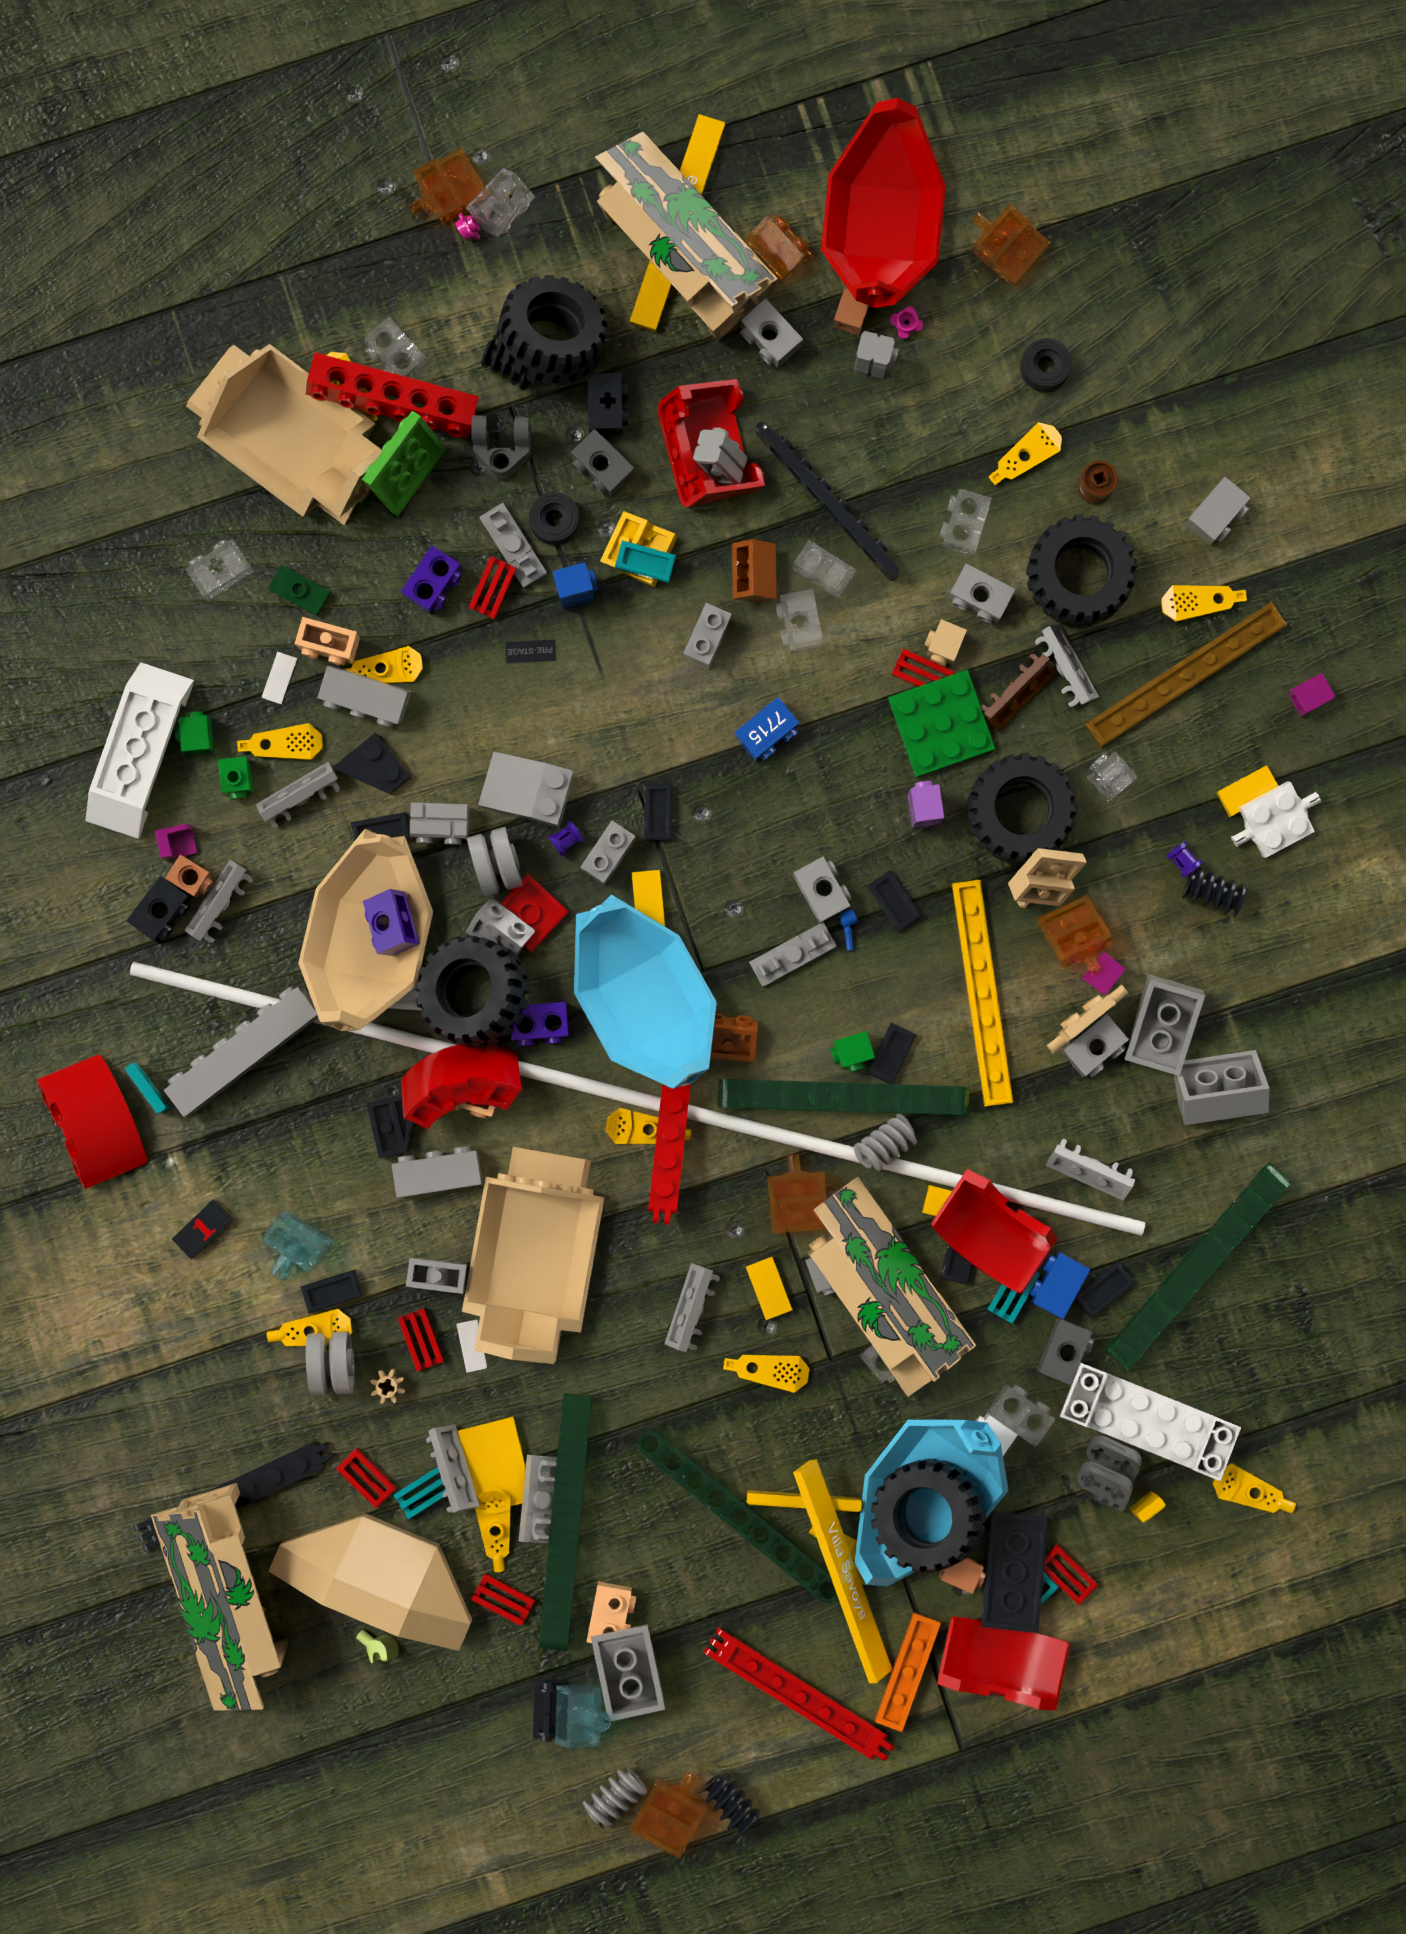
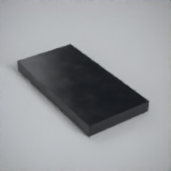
(1014, 1572)

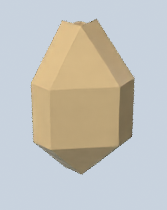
(337, 955)
(378, 1578)

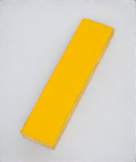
(795, 1500)

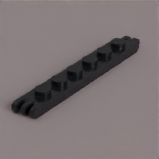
(836, 508)
(262, 1481)

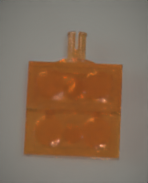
(446, 186)
(1009, 244)
(1076, 933)
(795, 1197)
(669, 1815)

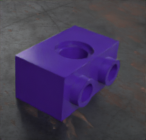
(401, 932)

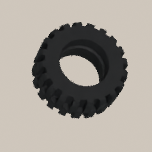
(559, 303)
(1097, 537)
(1028, 770)
(440, 981)
(895, 1531)

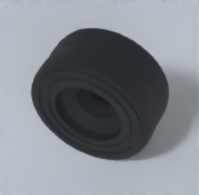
(1049, 349)
(554, 534)

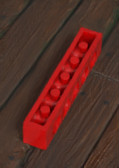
(382, 384)

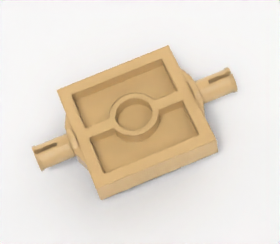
(1076, 1023)

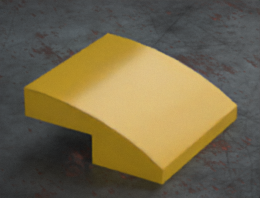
(640, 532)

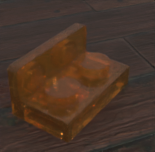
(778, 245)

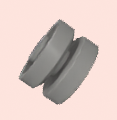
(496, 861)
(330, 1363)

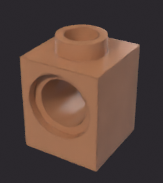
(850, 314)
(179, 871)
(964, 1575)

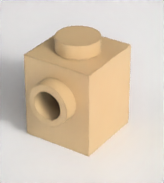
(944, 643)

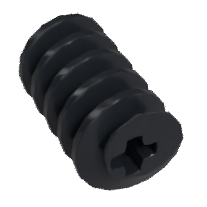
(494, 358)
(1215, 891)
(730, 1802)

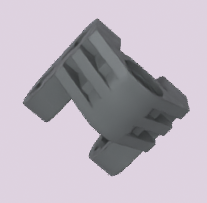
(488, 457)
(1112, 1477)

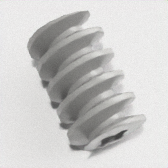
(885, 1142)
(615, 1798)

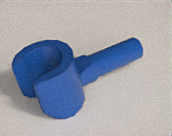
(848, 919)

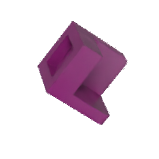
(1311, 694)
(176, 841)
(1107, 976)

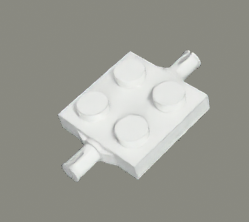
(1276, 819)

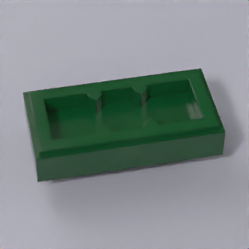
(299, 590)

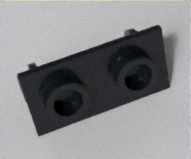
(545, 1709)

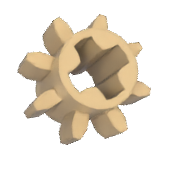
(380, 1389)

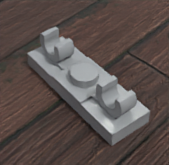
(513, 545)
(1068, 665)
(297, 793)
(217, 901)
(792, 954)
(1091, 1171)
(690, 1308)
(453, 1468)
(537, 1499)

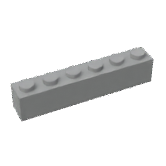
(241, 1052)

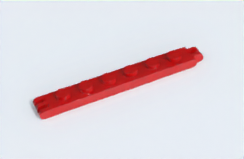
(669, 1151)
(799, 1696)

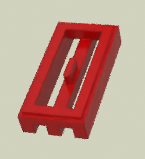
(488, 569)
(925, 662)
(428, 1362)
(357, 1485)
(1085, 1591)
(497, 1609)

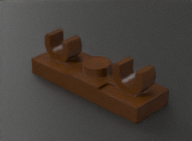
(1019, 691)

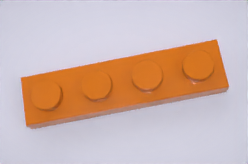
(907, 1671)

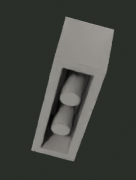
(363, 696)
(436, 1172)

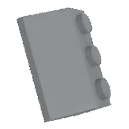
(1222, 1088)

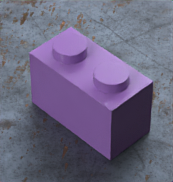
(925, 804)

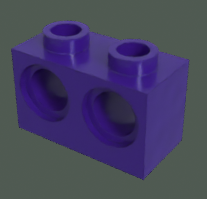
(425, 577)
(539, 1014)

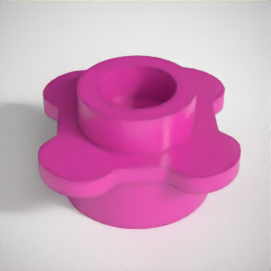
(468, 227)
(910, 315)

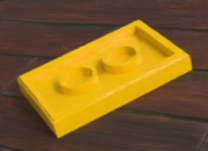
(495, 1458)

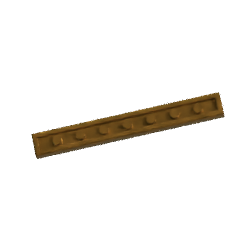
(1185, 674)

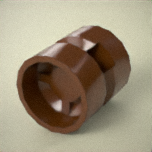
(1097, 482)

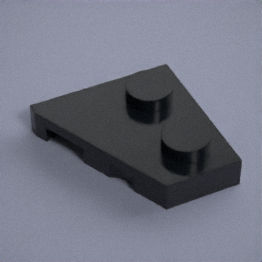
(374, 766)
(389, 1126)

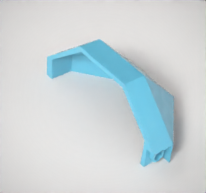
(643, 994)
(928, 1514)

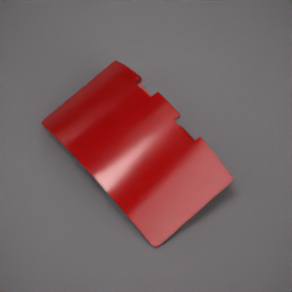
(460, 1076)
(93, 1120)
(991, 1235)
(1003, 1662)

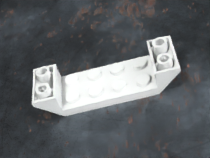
(135, 749)
(1150, 1421)

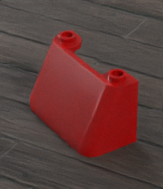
(682, 418)

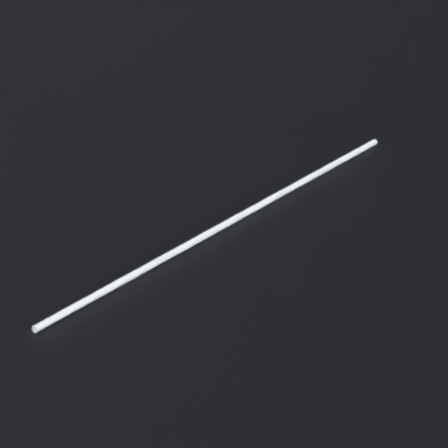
(653, 1102)

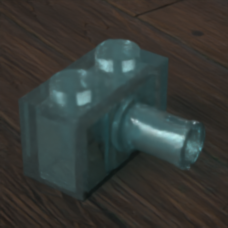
(295, 1243)
(579, 1716)

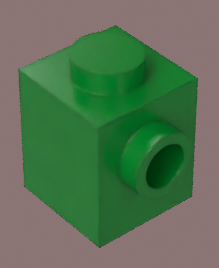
(194, 733)
(235, 777)
(852, 1051)

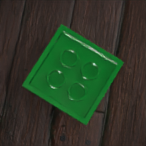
(941, 723)

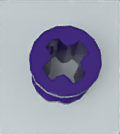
(566, 838)
(1184, 859)

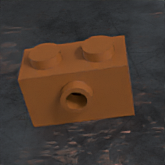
(754, 571)

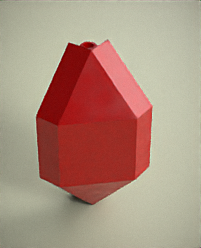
(884, 206)

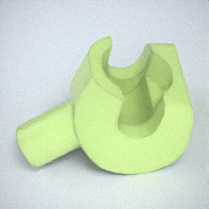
(378, 1648)

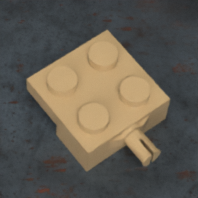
(1046, 877)

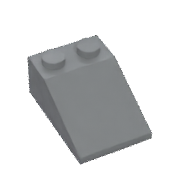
(526, 789)
(1164, 1024)
(628, 1672)

